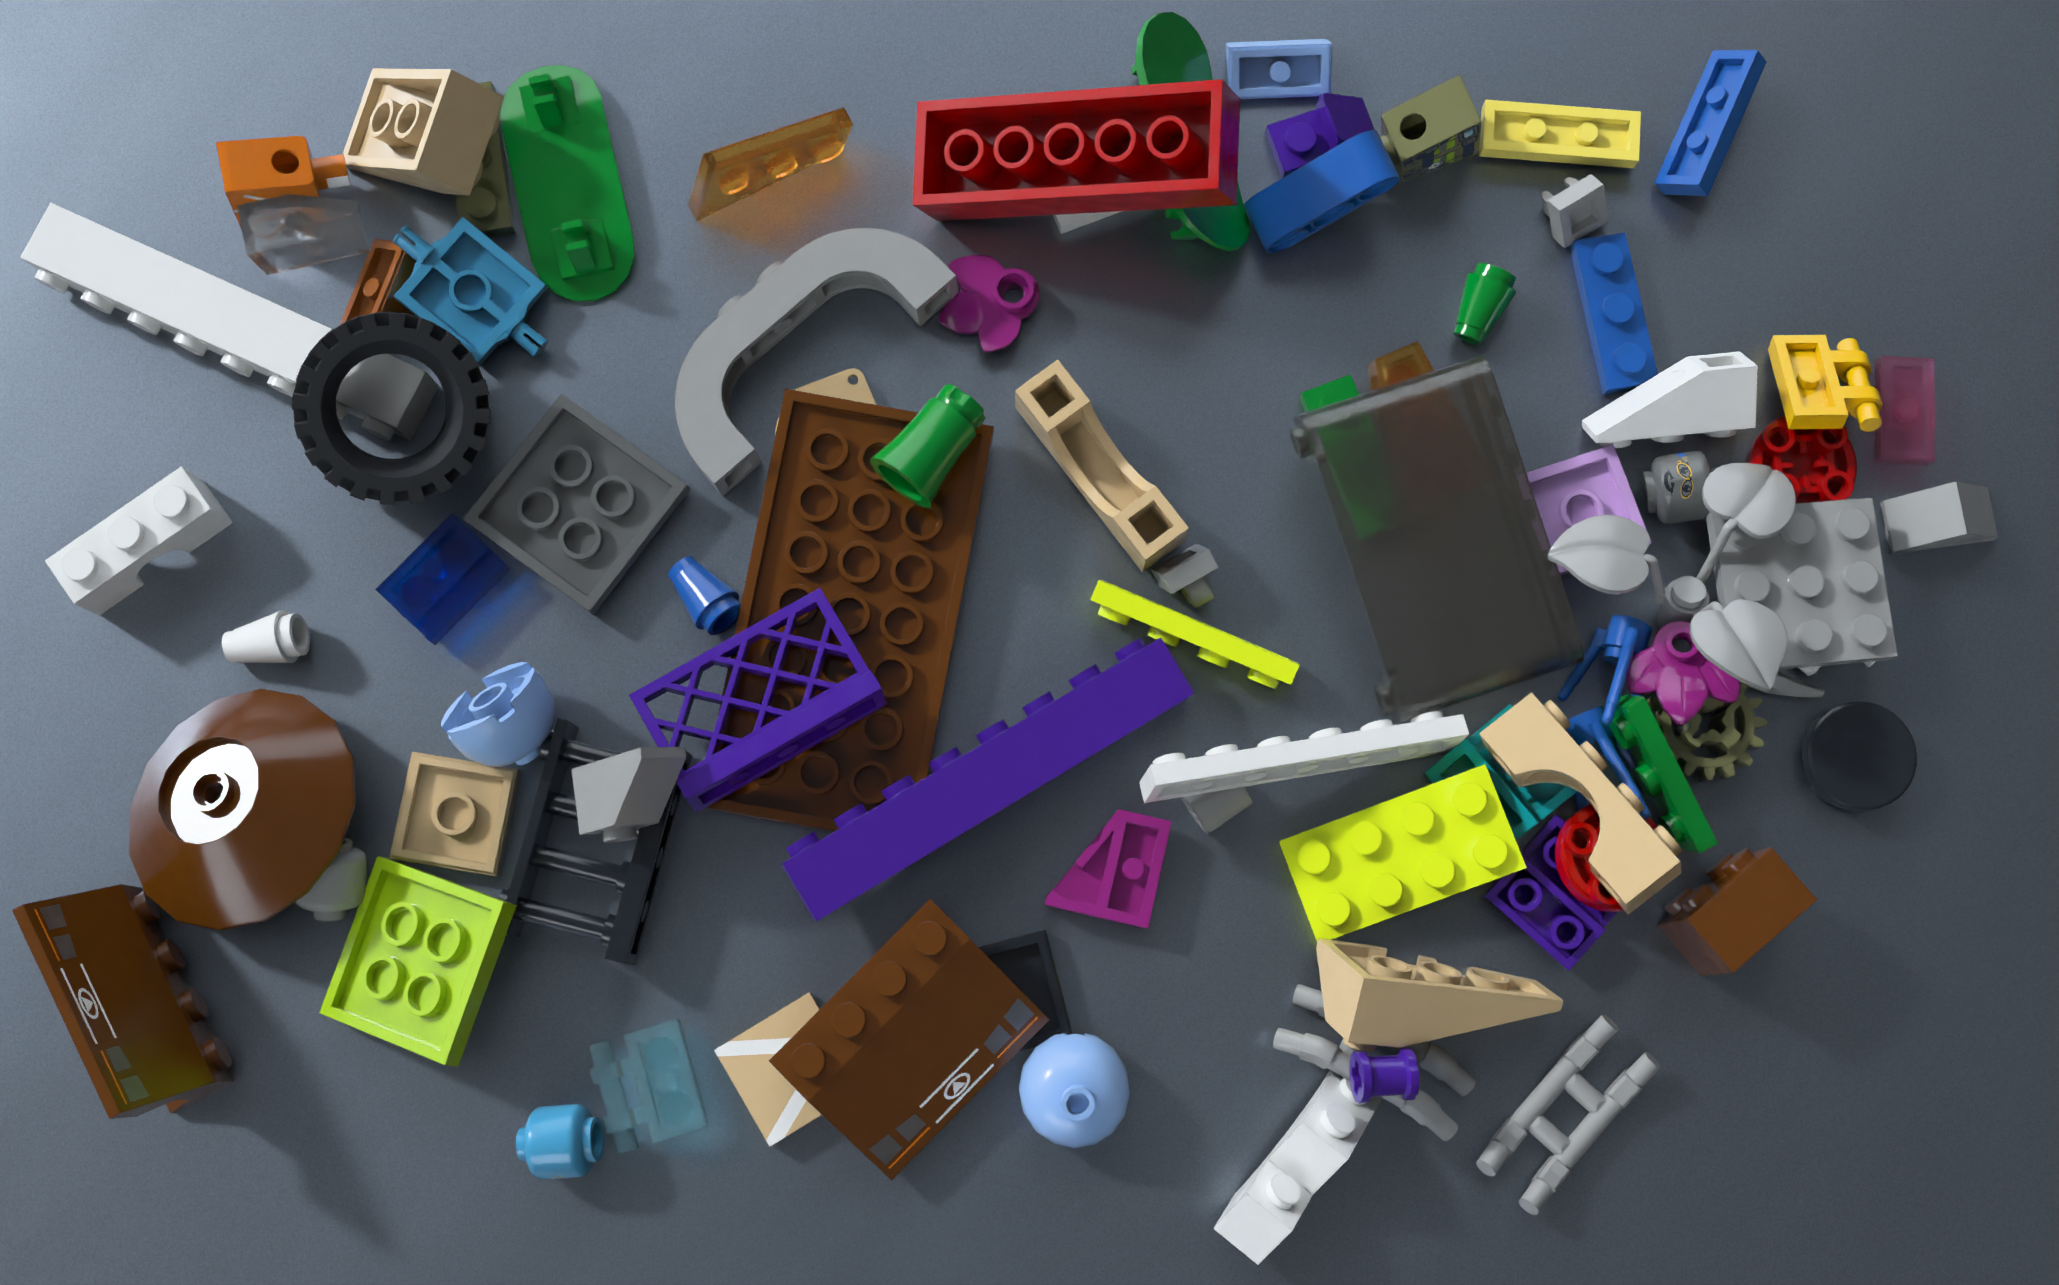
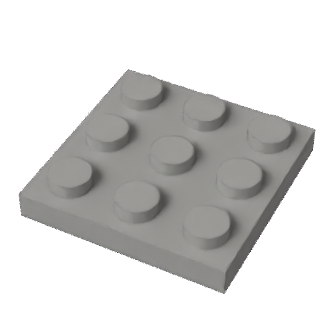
(1818, 578)

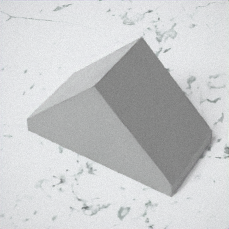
(1939, 518)

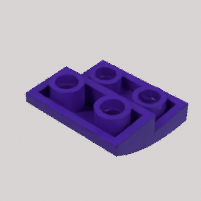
(1542, 903)

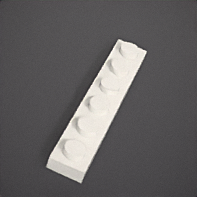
(1281, 760)

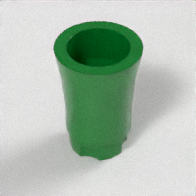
(930, 445)

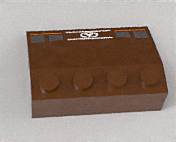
(125, 999)
(909, 1040)

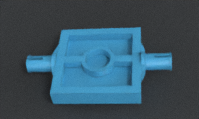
(471, 289)

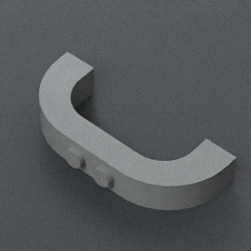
(776, 306)

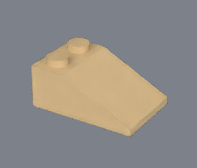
(423, 129)

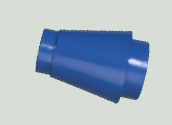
(705, 596)

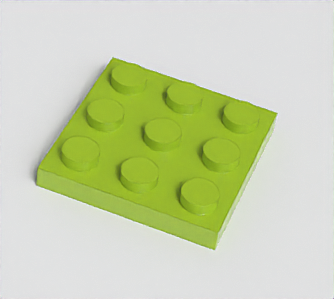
(418, 961)

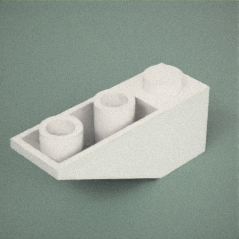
(1691, 397)

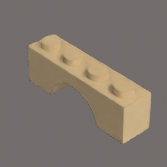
(1119, 495)
(1629, 854)

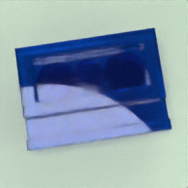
(443, 579)

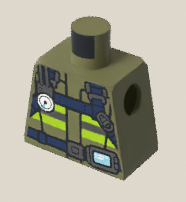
(1431, 130)

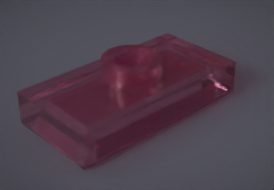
(1906, 411)

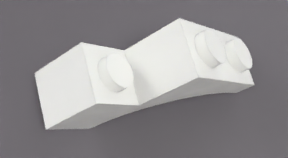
(1300, 1163)

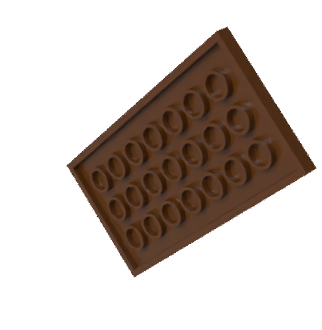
(891, 580)

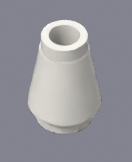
(268, 640)

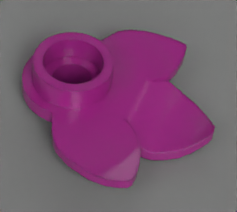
(982, 304)
(1677, 677)

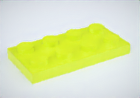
(1402, 854)

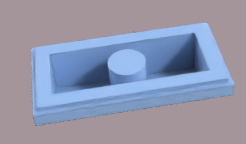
(1279, 68)

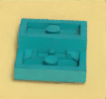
(1522, 805)

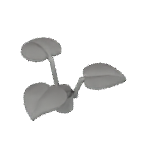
(1738, 639)

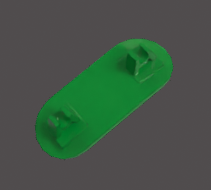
(1174, 53)
(567, 182)

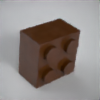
(1735, 911)

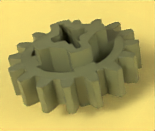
(1719, 739)

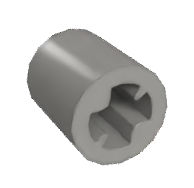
(1216, 807)

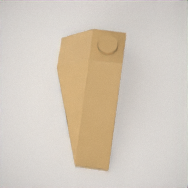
(1401, 1004)

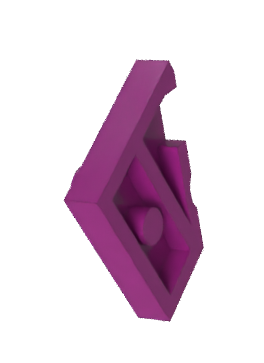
(1117, 871)

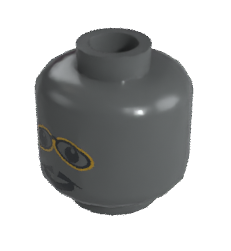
(1676, 486)

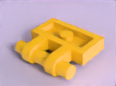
(1810, 385)

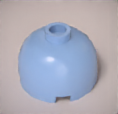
(504, 720)
(1074, 1089)

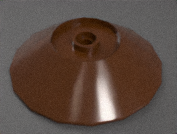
(270, 831)

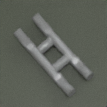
(1428, 1056)
(1601, 1110)

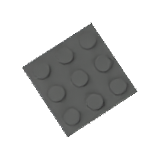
(577, 504)

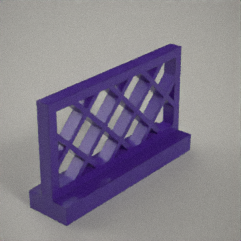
(780, 739)

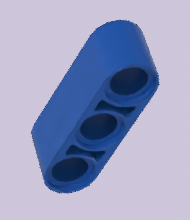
(1322, 191)

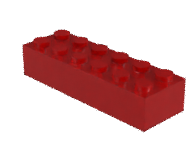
(1078, 151)

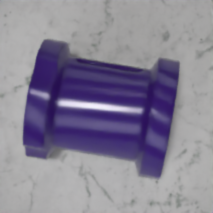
(1384, 1075)

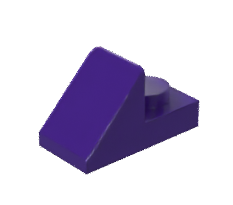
(1313, 133)

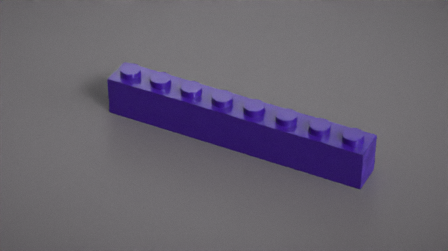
(986, 779)

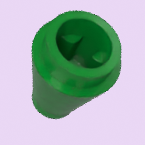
(1483, 302)

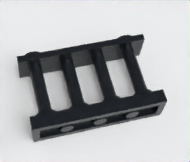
(633, 879)

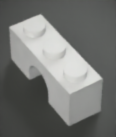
(106, 559)

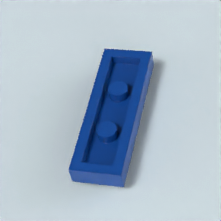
(1710, 122)
(1613, 312)

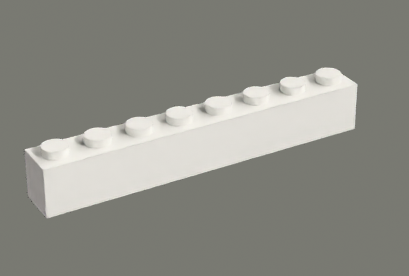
(217, 317)

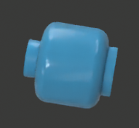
(560, 1141)

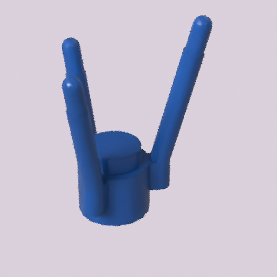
(1621, 642)
(1590, 728)

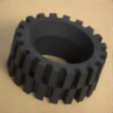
(375, 476)

